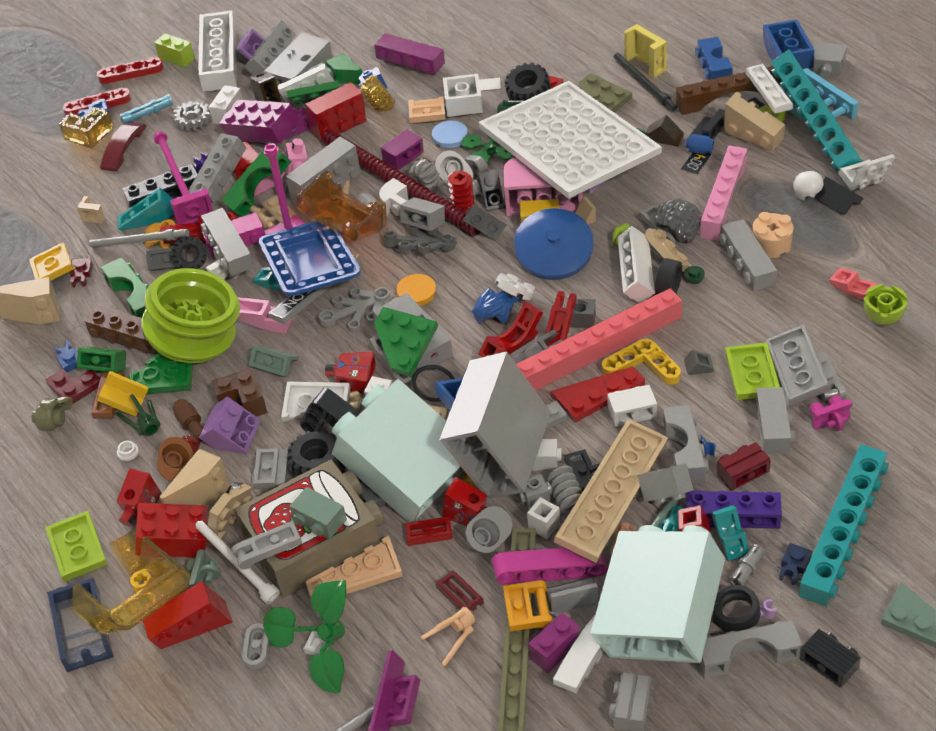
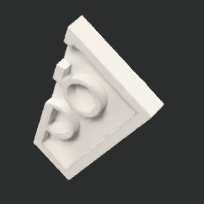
(313, 77)
(301, 394)

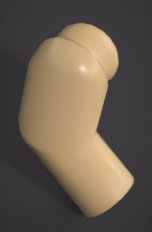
(355, 399)

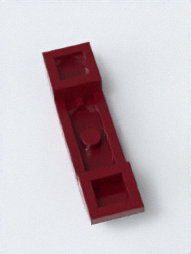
(118, 144)

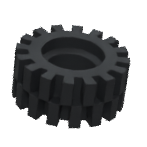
(189, 242)

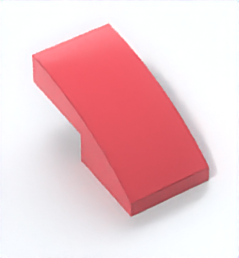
(849, 283)

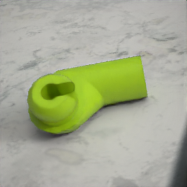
(617, 231)

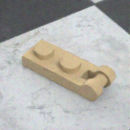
(665, 247)

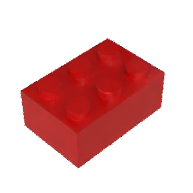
(336, 111)
(171, 528)

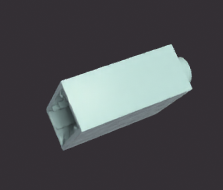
(397, 449)
(659, 595)

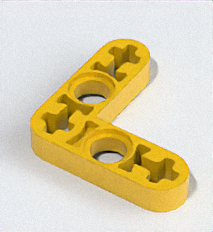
(646, 356)

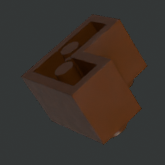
(242, 389)

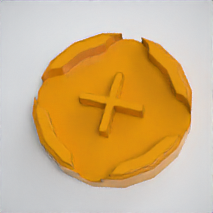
(419, 287)

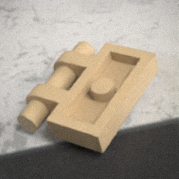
(270, 208)

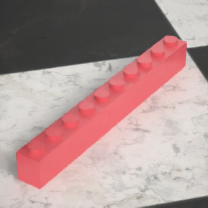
(602, 339)

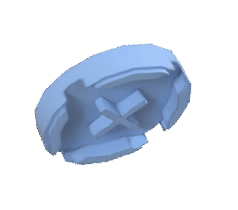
(449, 134)

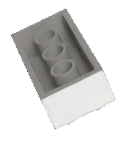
(338, 158)

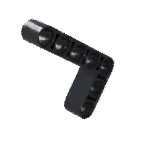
(326, 408)

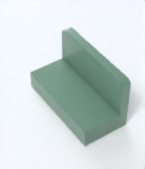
(271, 359)

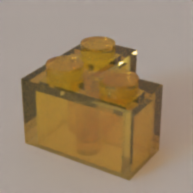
(86, 130)

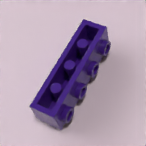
(753, 508)

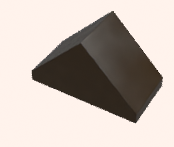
(665, 132)

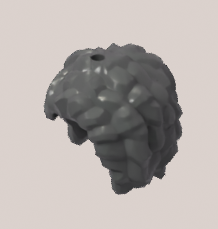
(680, 216)

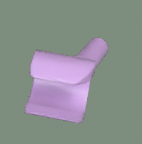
(766, 612)

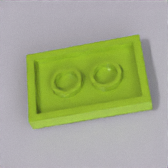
(750, 369)
(76, 546)

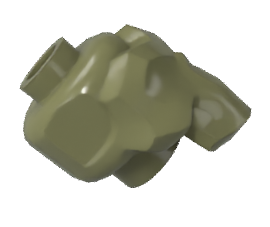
(51, 412)

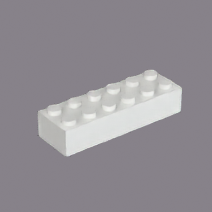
(217, 51)

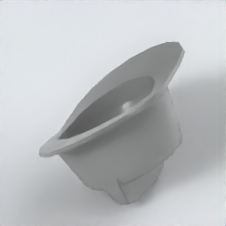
(488, 529)

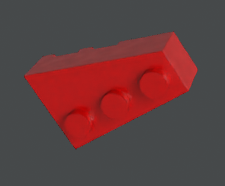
(187, 616)

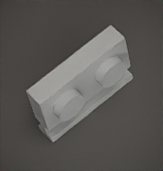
(270, 468)

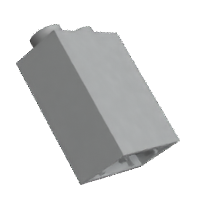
(496, 425)

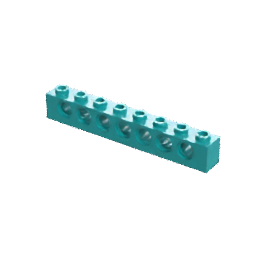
(786, 64)
(843, 526)

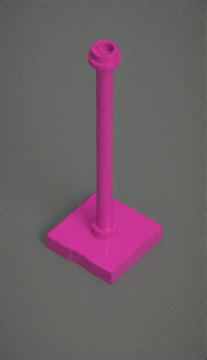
(272, 151)
(189, 206)

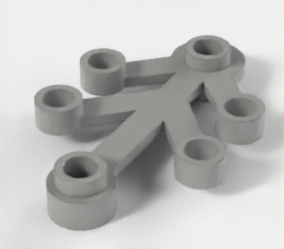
(377, 298)

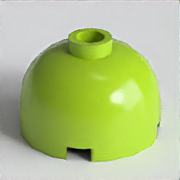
(885, 304)

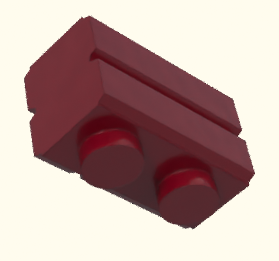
(743, 466)

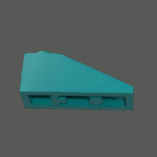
(148, 211)

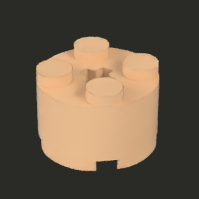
(773, 233)

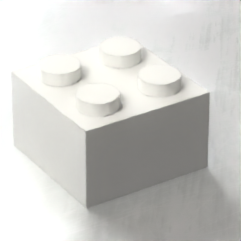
(462, 95)

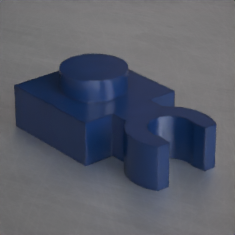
(794, 561)

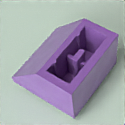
(230, 427)

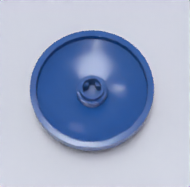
(553, 244)

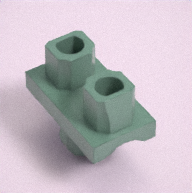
(202, 569)

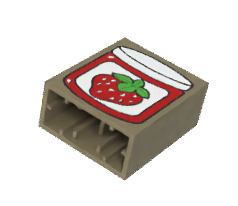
(317, 553)

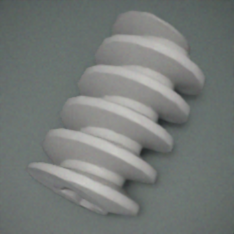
(564, 488)

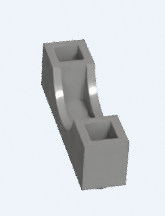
(680, 426)
(776, 640)

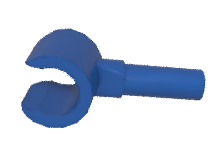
(709, 447)

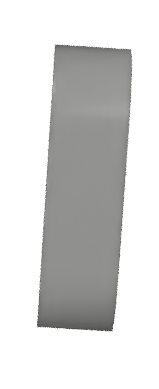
(477, 164)

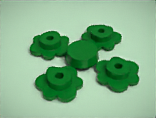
(487, 149)

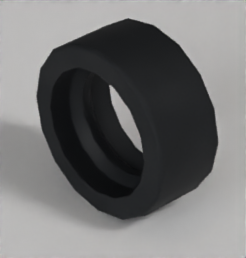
(668, 275)
(733, 593)

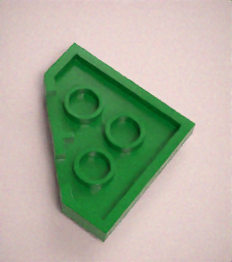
(404, 338)
(164, 375)

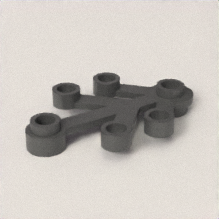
(421, 241)

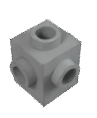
(535, 489)

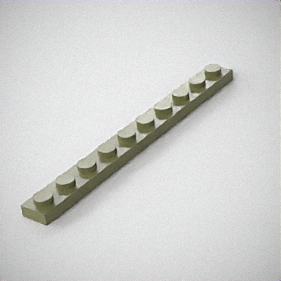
(515, 655)

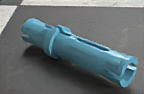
(152, 106)

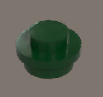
(694, 274)

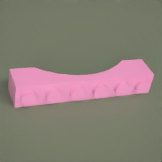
(722, 192)

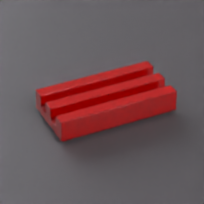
(429, 533)

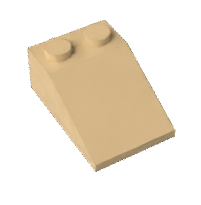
(30, 302)
(199, 482)

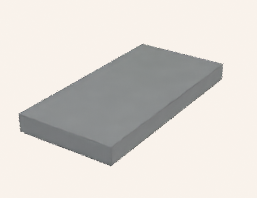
(797, 365)

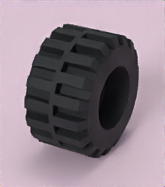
(526, 76)
(310, 447)

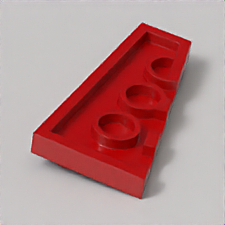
(591, 395)

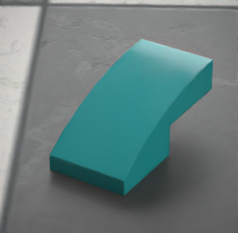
(266, 279)
(729, 532)

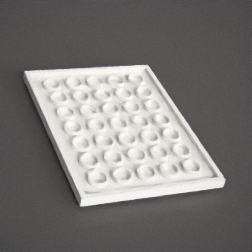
(569, 139)

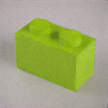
(174, 50)

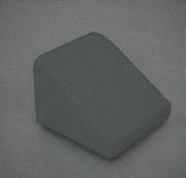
(698, 363)

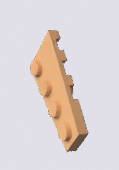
(368, 569)

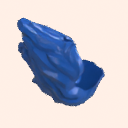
(494, 304)

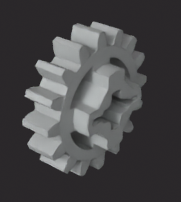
(192, 115)

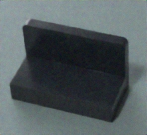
(711, 126)
(837, 196)

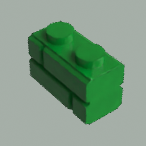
(101, 359)

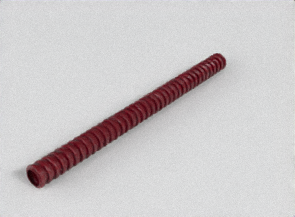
(414, 189)

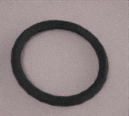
(432, 399)

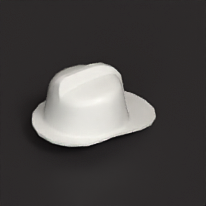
(450, 162)

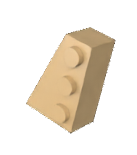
(752, 125)

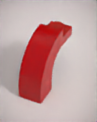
(518, 335)

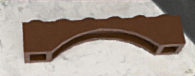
(696, 96)

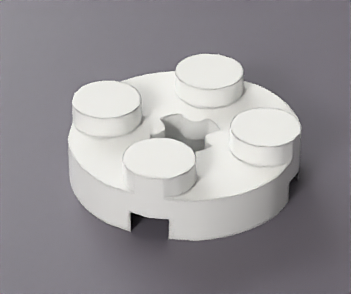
(511, 285)

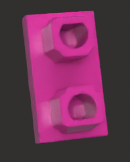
(833, 415)

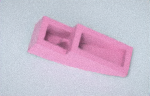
(256, 314)

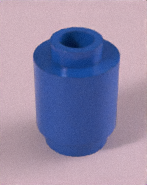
(700, 144)

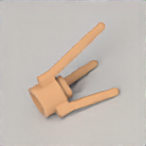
(459, 621)

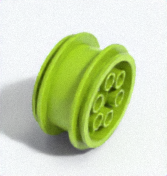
(190, 315)

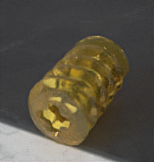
(377, 94)

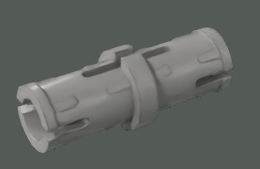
(747, 565)

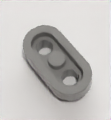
(255, 648)

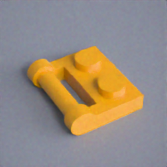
(519, 605)

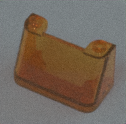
(339, 211)

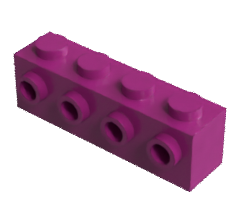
(409, 53)

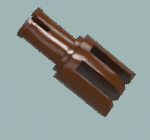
(188, 417)

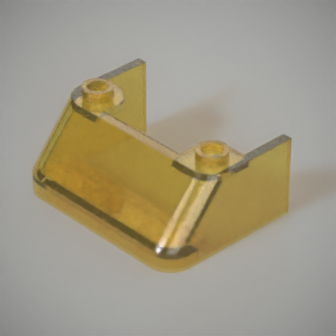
(166, 583)

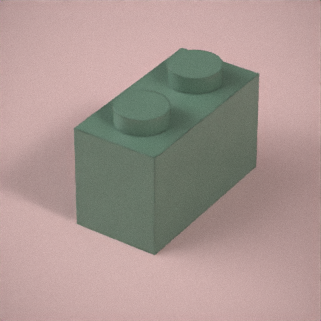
(318, 513)

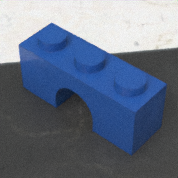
(710, 57)

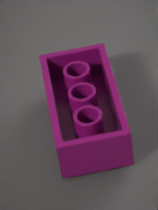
(259, 121)

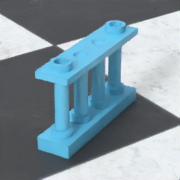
(831, 96)

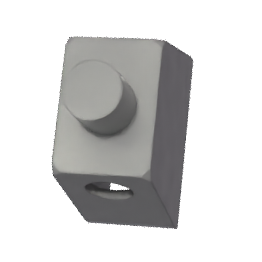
(828, 59)

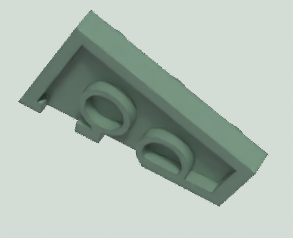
(911, 616)

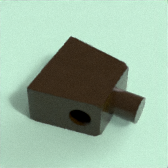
(265, 85)

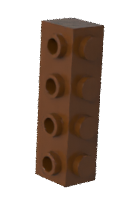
(118, 328)

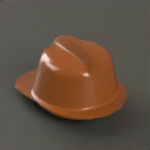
(173, 456)

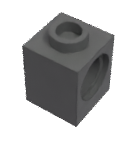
(584, 313)

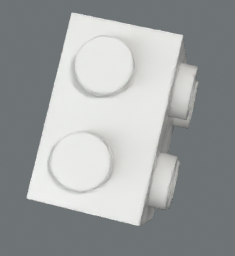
(866, 172)

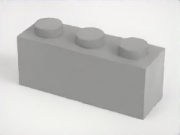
(774, 420)

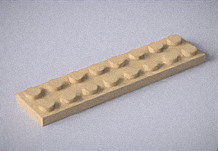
(610, 491)

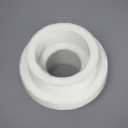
(127, 451)

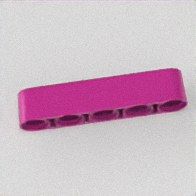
(545, 565)

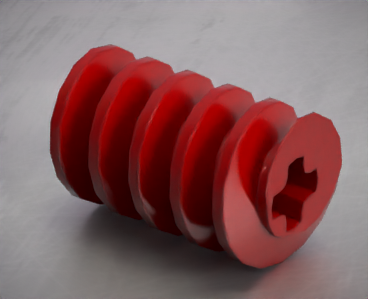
(461, 189)

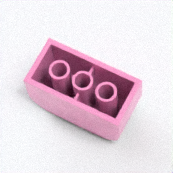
(526, 185)

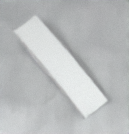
(579, 661)

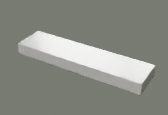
(769, 88)

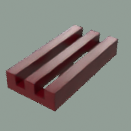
(471, 605)

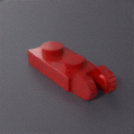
(560, 317)

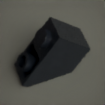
(491, 190)

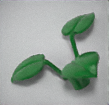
(329, 601)

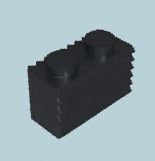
(830, 657)

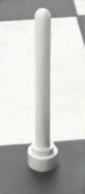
(267, 591)

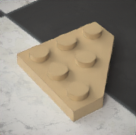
(223, 512)

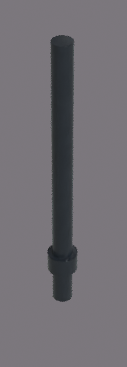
(663, 98)

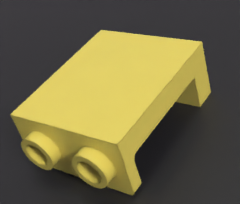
(647, 48)

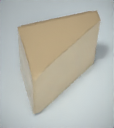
(587, 211)

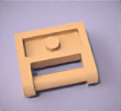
(427, 110)

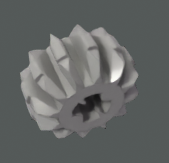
(425, 173)

